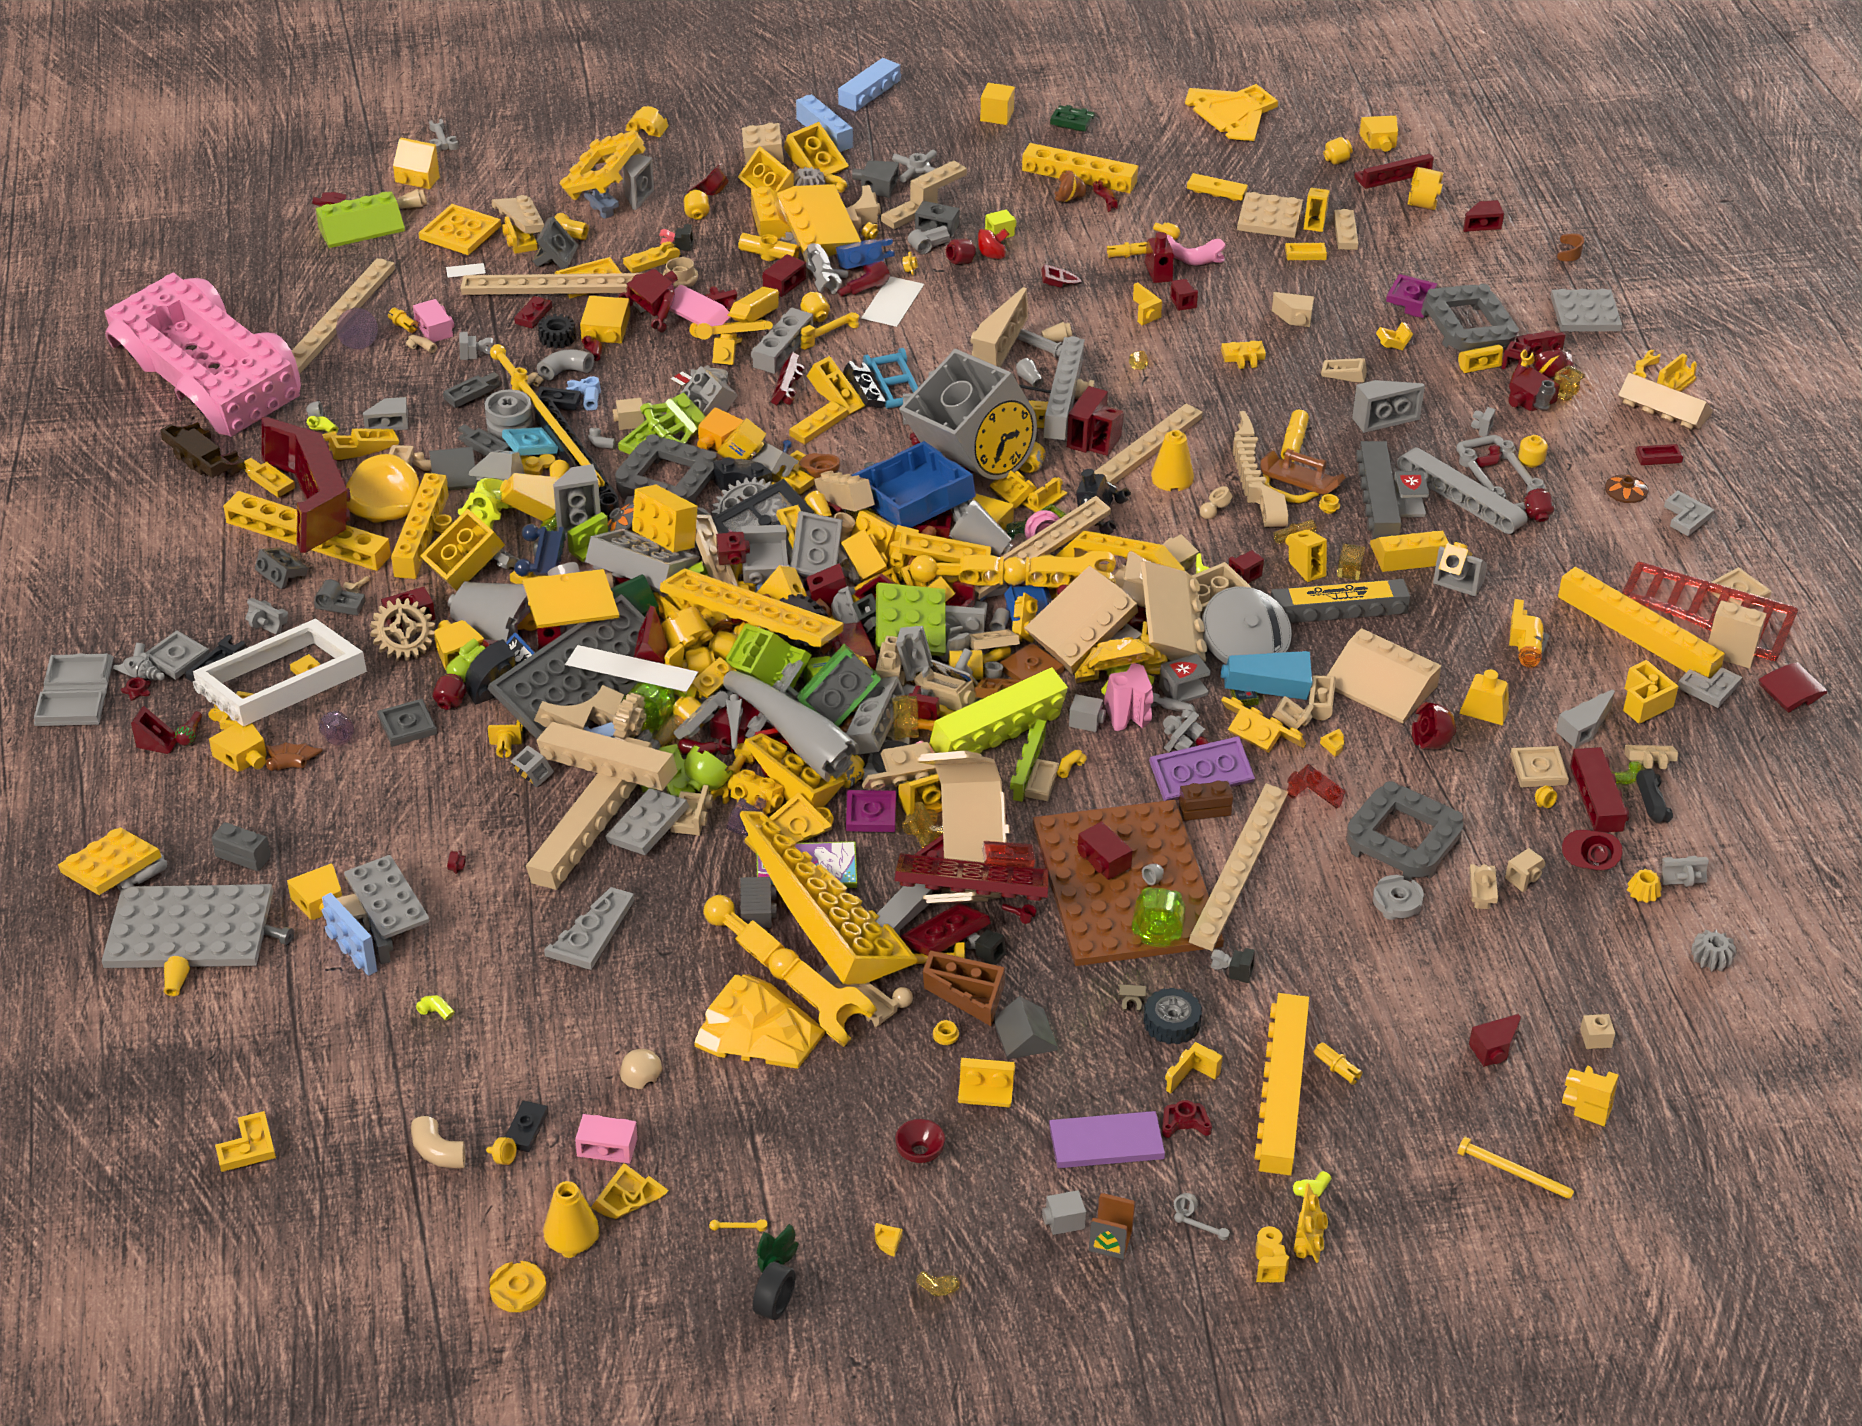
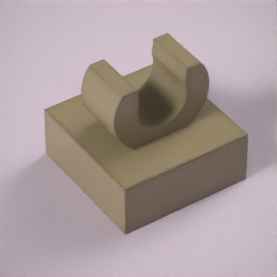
(1132, 993)

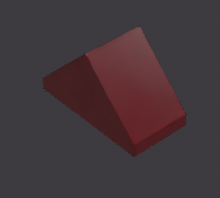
(152, 733)

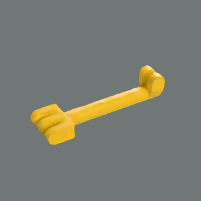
(809, 333)

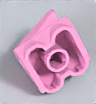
(1129, 697)

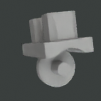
(265, 616)
(1178, 739)
(1684, 870)

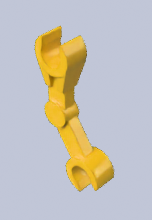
(1648, 360)

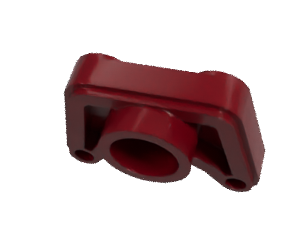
(1185, 1116)

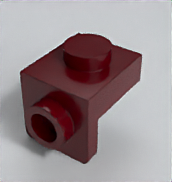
(963, 596)
(927, 706)

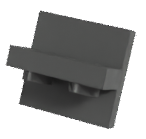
(554, 245)

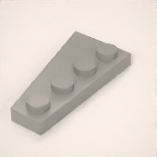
(593, 931)

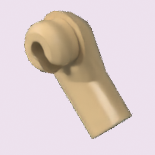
(425, 343)
(420, 462)

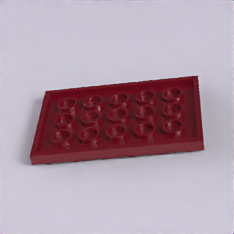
(971, 875)

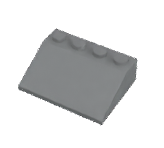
(633, 554)

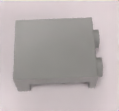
(766, 551)

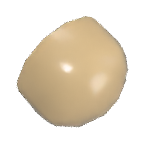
(640, 1068)

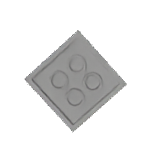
(1586, 310)

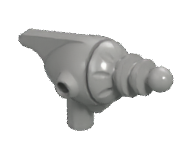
(140, 665)

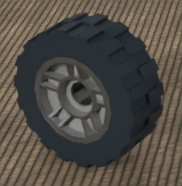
(1172, 1016)

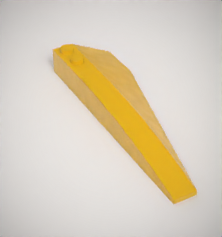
(829, 916)

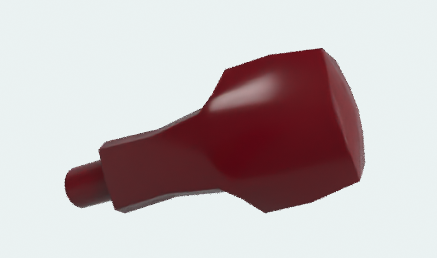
(875, 275)

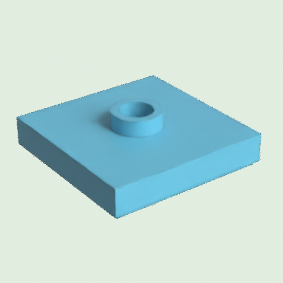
(529, 441)

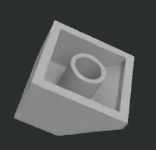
(638, 179)
(1471, 576)

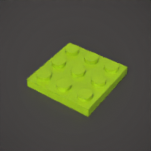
(909, 607)

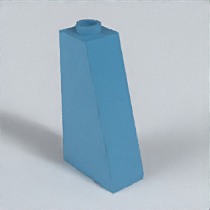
(1270, 674)

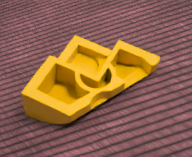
(627, 1193)

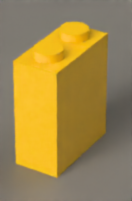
(605, 319)

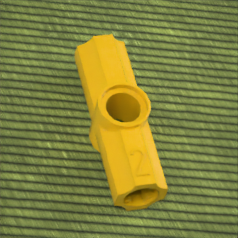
(767, 246)

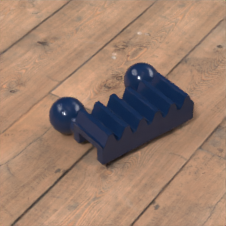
(548, 550)

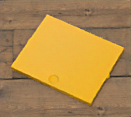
(570, 598)

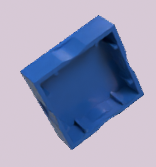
(917, 485)

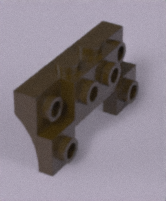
(200, 454)

